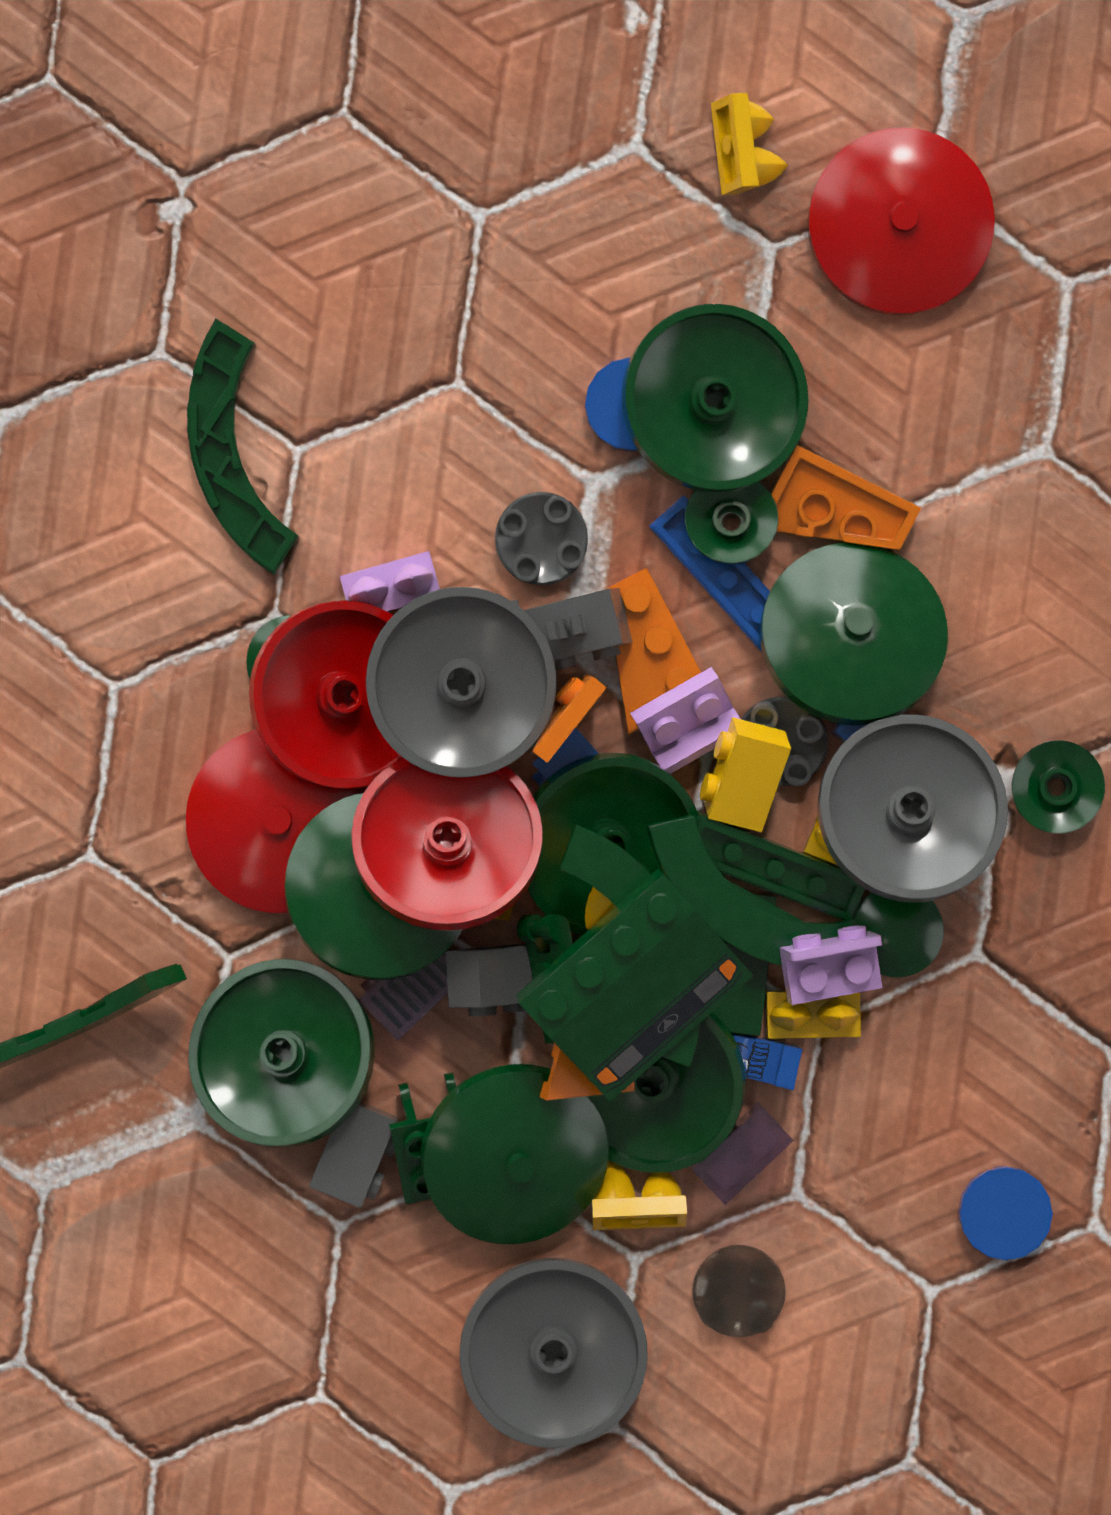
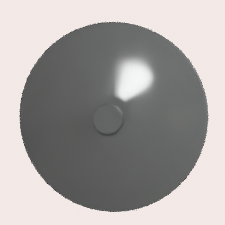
(461, 682)
(912, 808)
(553, 1352)

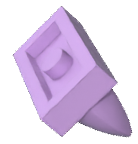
(392, 583)

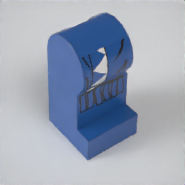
(769, 1060)

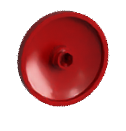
(901, 221)
(313, 695)
(247, 819)
(446, 845)

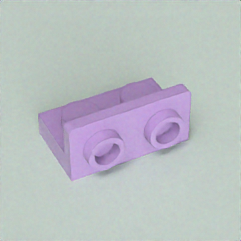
(685, 720)
(831, 966)

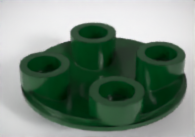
(908, 933)

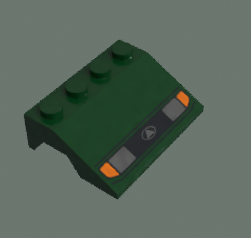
(633, 985)

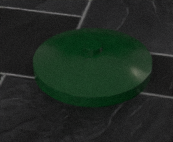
(715, 398)
(853, 633)
(611, 797)
(339, 915)
(281, 1053)
(678, 1109)
(510, 1161)

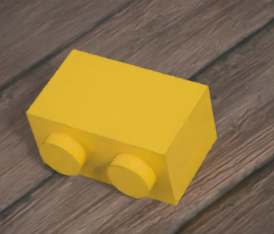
(745, 774)

